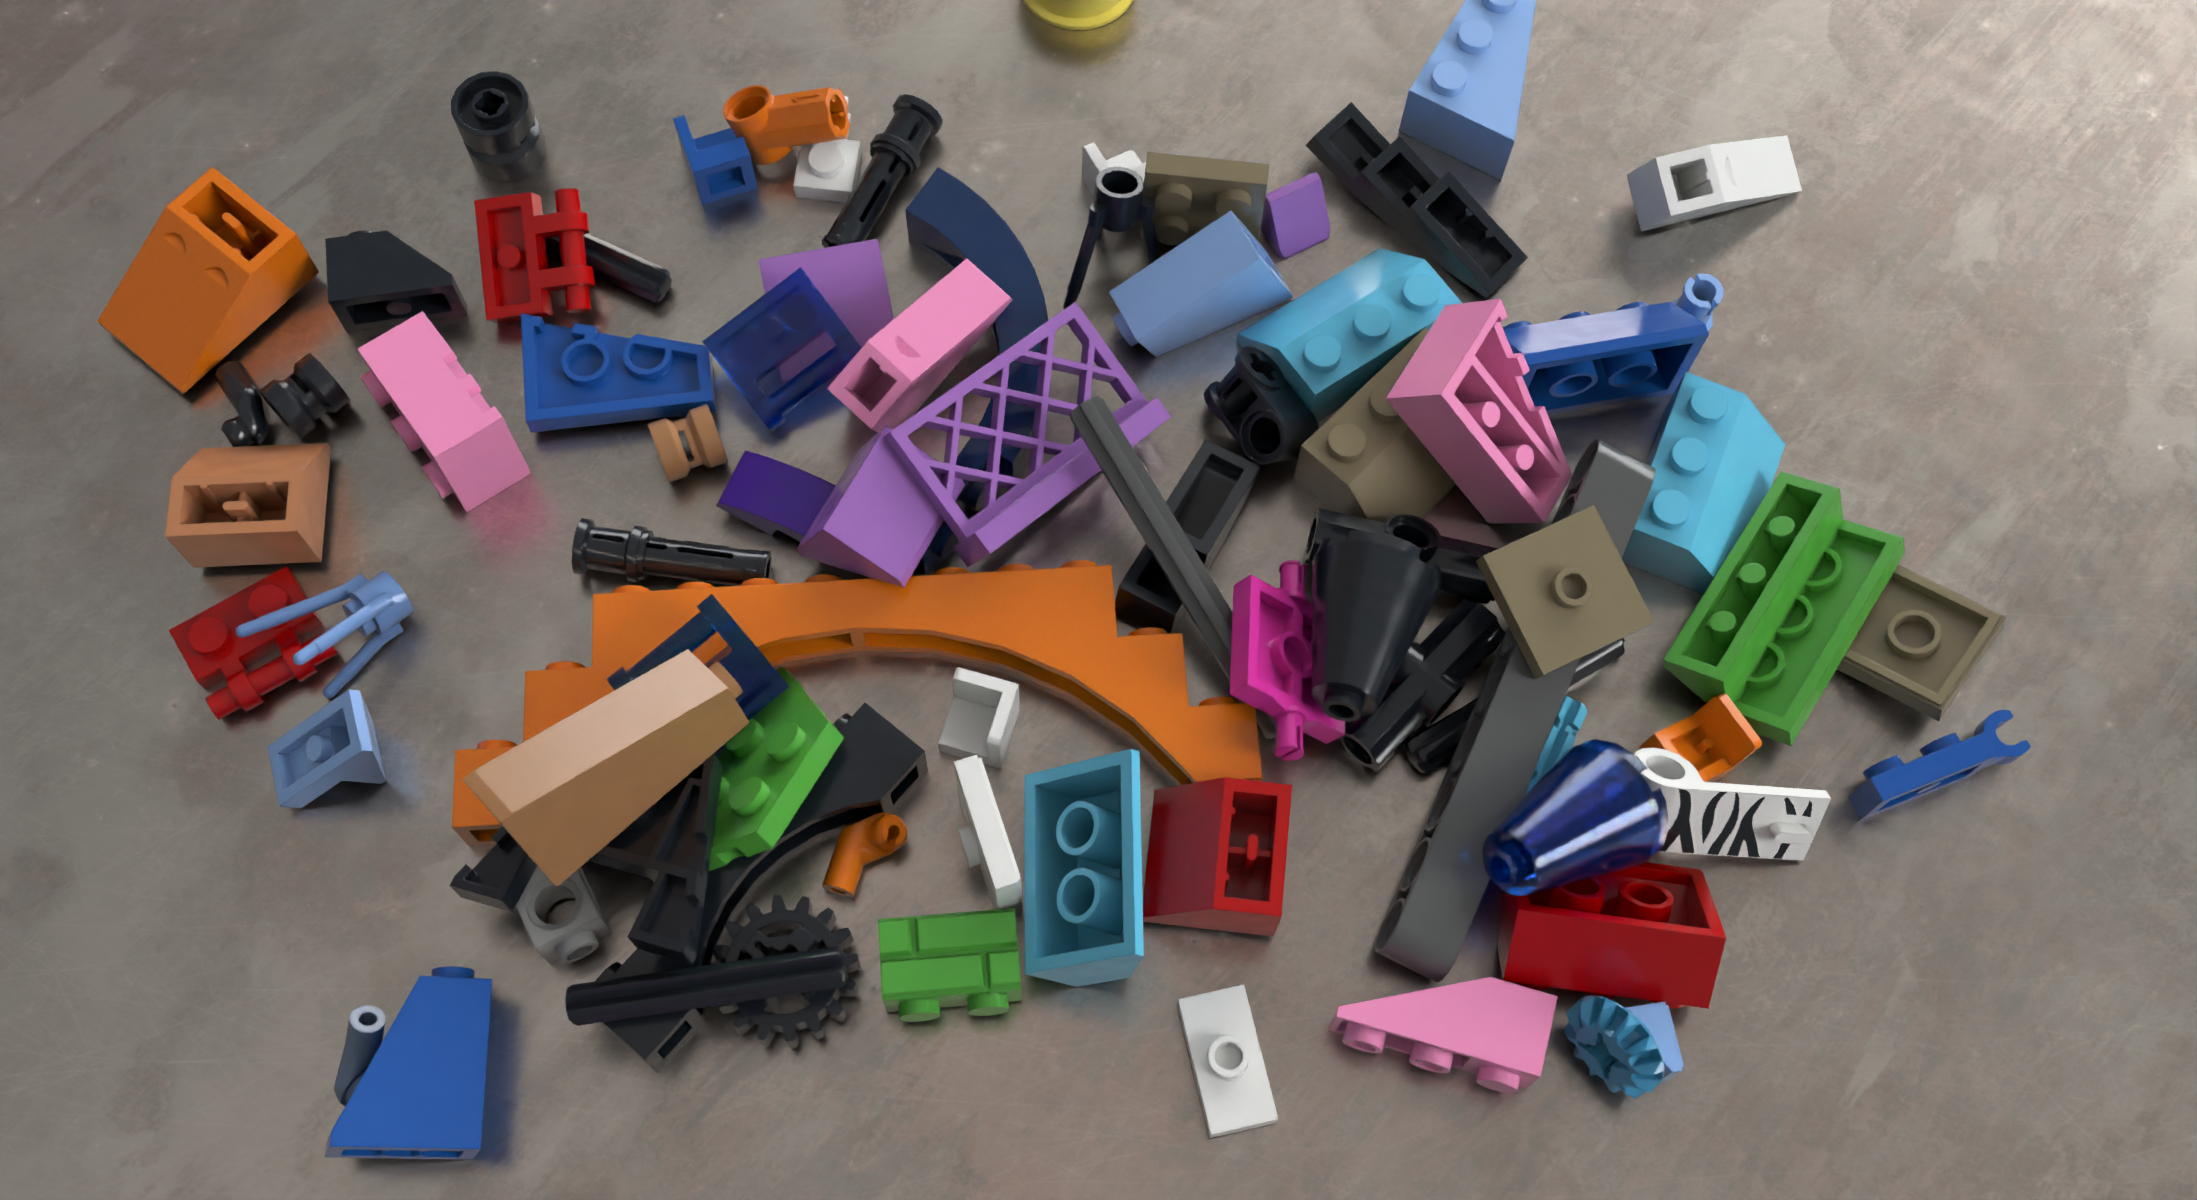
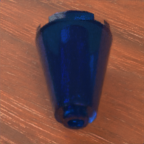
(1578, 822)

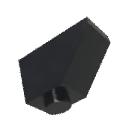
(384, 281)

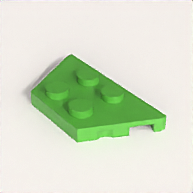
(770, 772)

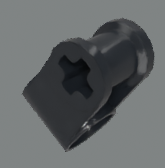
(1255, 403)

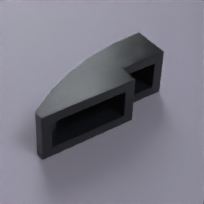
(1206, 509)

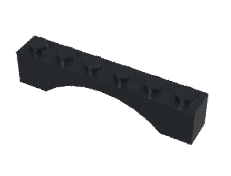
(863, 778)

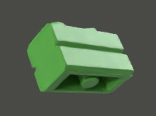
(949, 963)

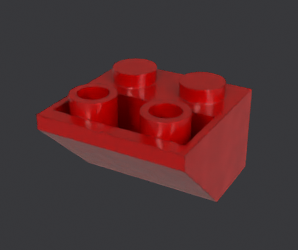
(1218, 855)

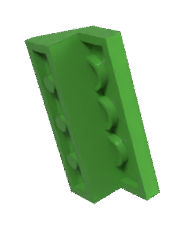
(1784, 607)

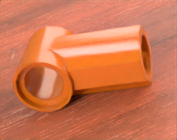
(783, 121)

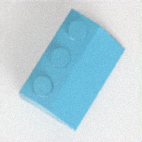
(1350, 326)
(1710, 476)
(1084, 870)

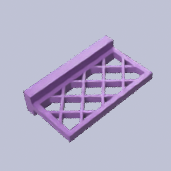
(1045, 483)

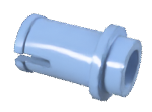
(1701, 297)

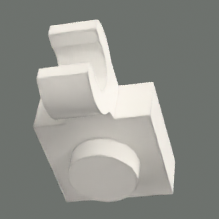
(828, 169)

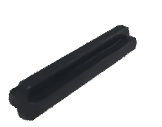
(621, 267)

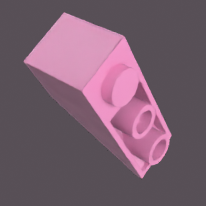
(919, 348)
(1466, 1025)

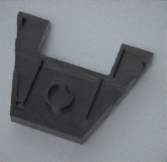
(664, 844)

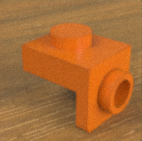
(1710, 739)

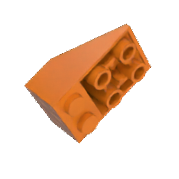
(205, 280)

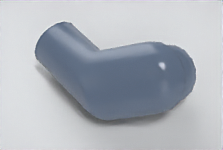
(361, 1043)

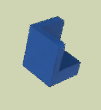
(716, 162)

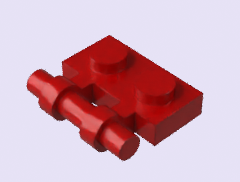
(515, 255)
(217, 653)

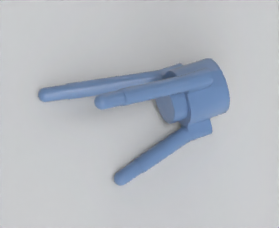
(374, 607)

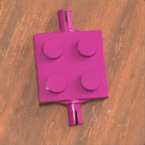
(1275, 658)

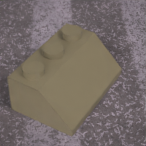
(1369, 458)

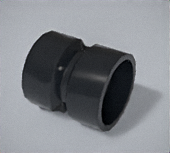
(498, 126)

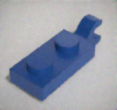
(1942, 764)

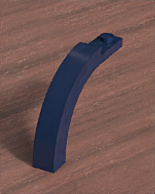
(960, 225)

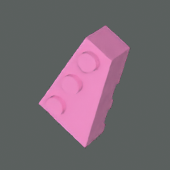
(442, 413)
(1477, 417)

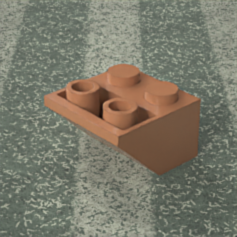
(250, 505)

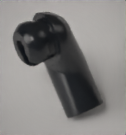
(244, 395)

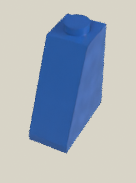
(426, 1078)

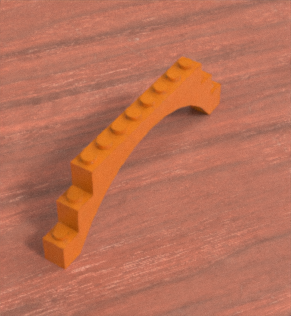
(1022, 619)

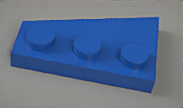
(602, 378)

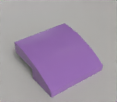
(850, 281)

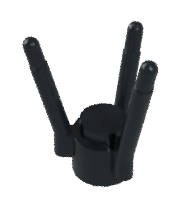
(1115, 207)

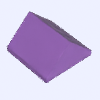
(875, 517)

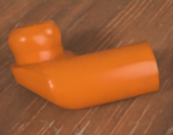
(860, 845)

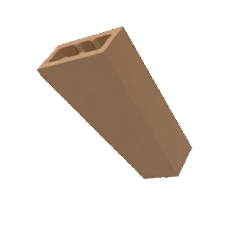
(609, 762)

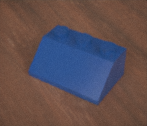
(1607, 355)

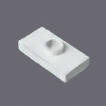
(1227, 1061)

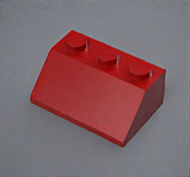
(1615, 935)

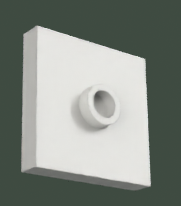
(985, 836)

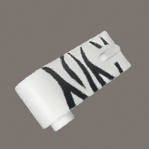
(1732, 817)

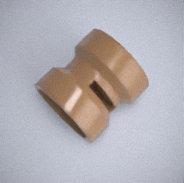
(701, 437)

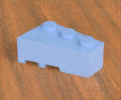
(1474, 85)

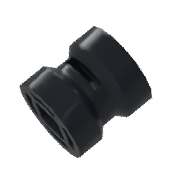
(304, 396)

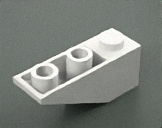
(1712, 180)

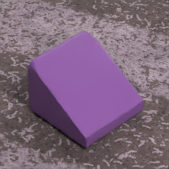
(1296, 216)

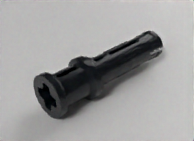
(893, 157)
(642, 554)

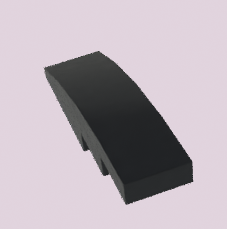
(1413, 201)

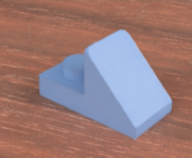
(326, 749)

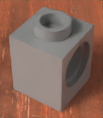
(575, 936)

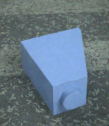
(1199, 288)

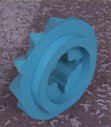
(1615, 1045)

